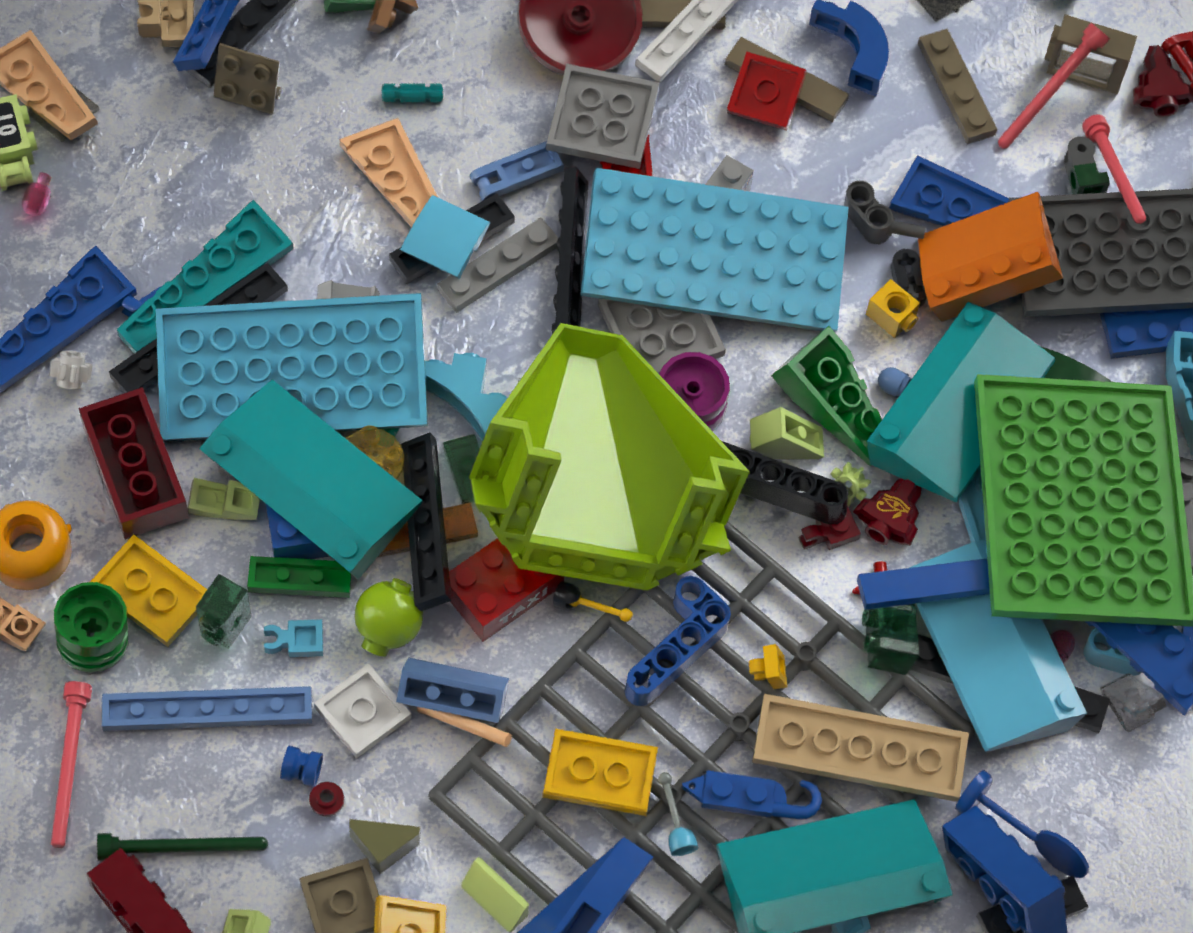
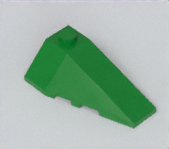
(829, 390)

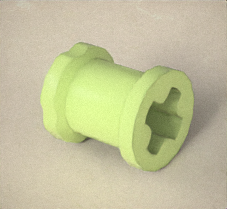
(15, 173)

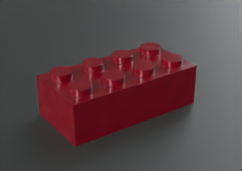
(133, 463)

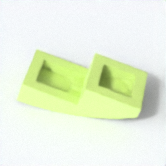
(222, 500)

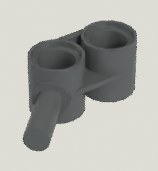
(871, 211)

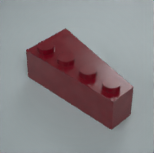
(132, 898)

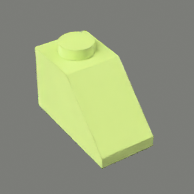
(786, 436)

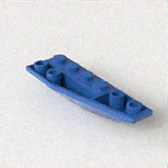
(595, 895)

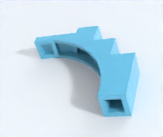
(463, 387)

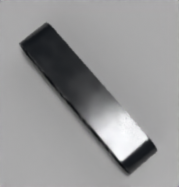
(786, 483)

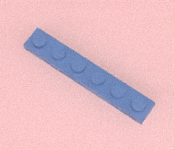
(206, 708)

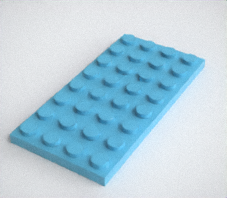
(714, 250)
(338, 356)

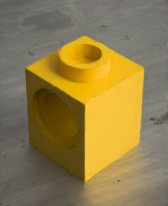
(893, 296)

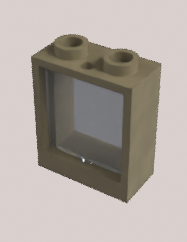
(1098, 68)

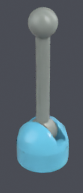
(681, 840)

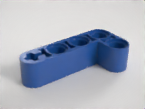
(672, 646)

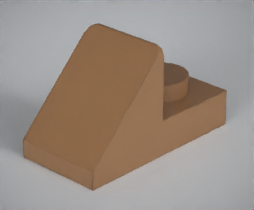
(384, 14)

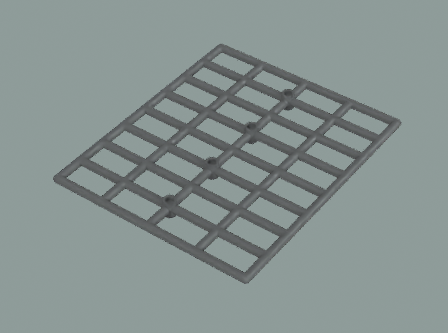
(736, 730)

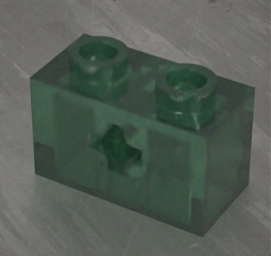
(223, 612)
(891, 638)

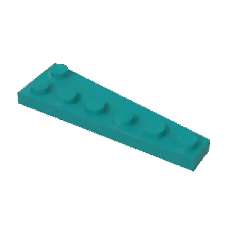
(237, 252)

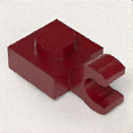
(832, 535)

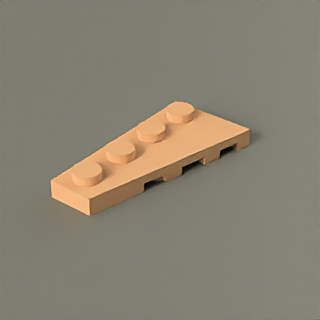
(42, 86)
(392, 166)

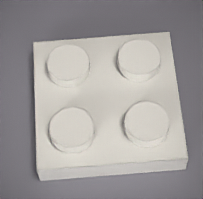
(362, 710)

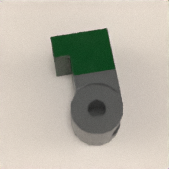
(1082, 168)

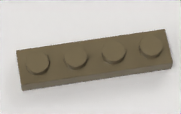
(957, 86)

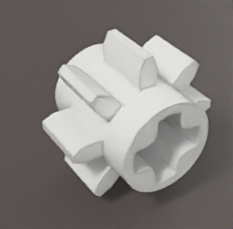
(70, 370)

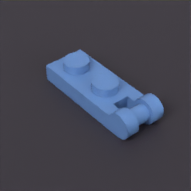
(517, 171)

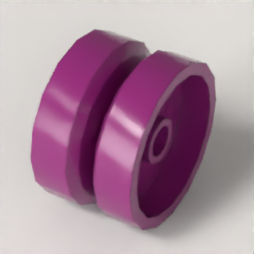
(700, 383)

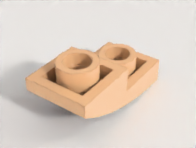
(18, 625)

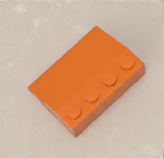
(988, 257)

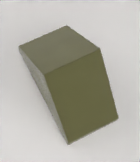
(383, 842)

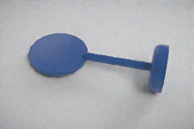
(1051, 845)

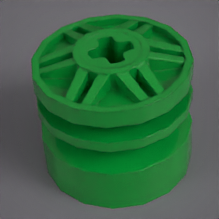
(89, 610)

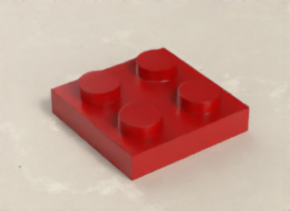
(766, 91)

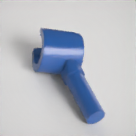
(131, 304)

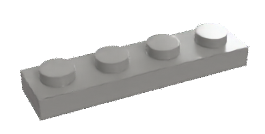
(498, 265)

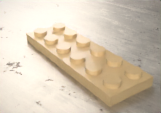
(861, 747)

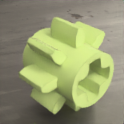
(856, 477)

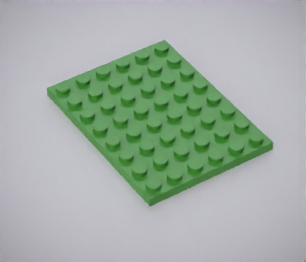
(1083, 501)

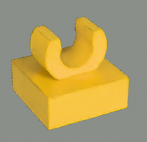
(770, 667)

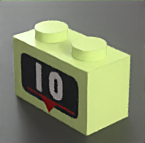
(14, 138)

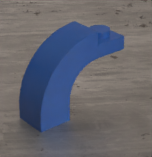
(863, 34)

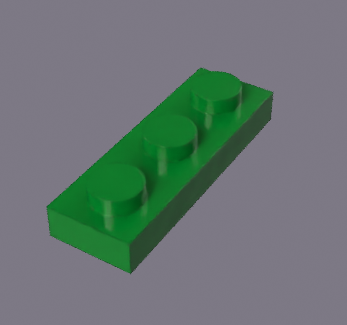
(298, 577)

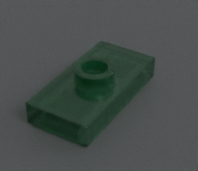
(461, 457)

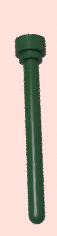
(110, 844)

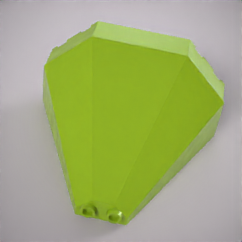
(603, 468)

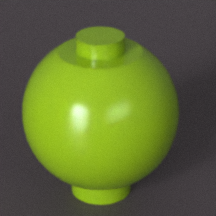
(387, 616)

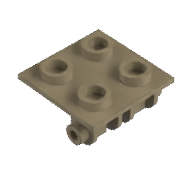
(247, 79)

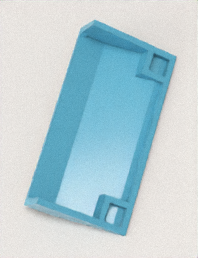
(1000, 665)

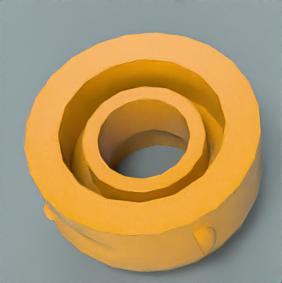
(45, 562)

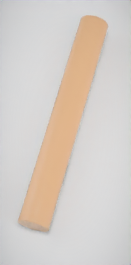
(470, 725)

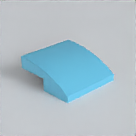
(445, 236)

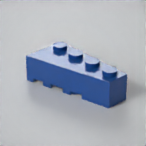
(1006, 873)

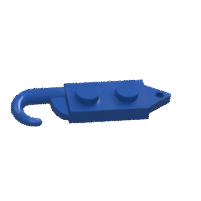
(750, 795)

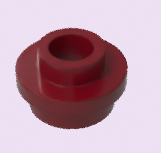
(326, 808)

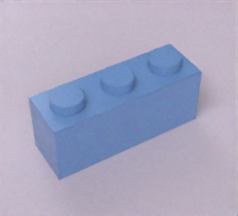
(452, 690)

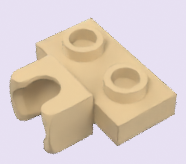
(166, 20)

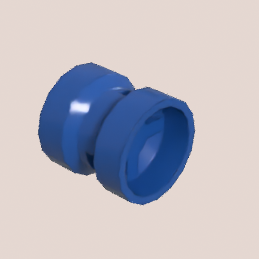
(301, 766)

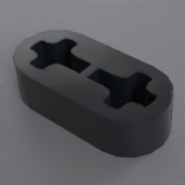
(915, 277)

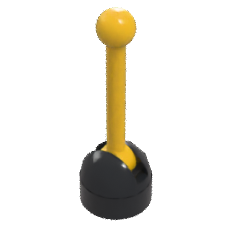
(568, 597)

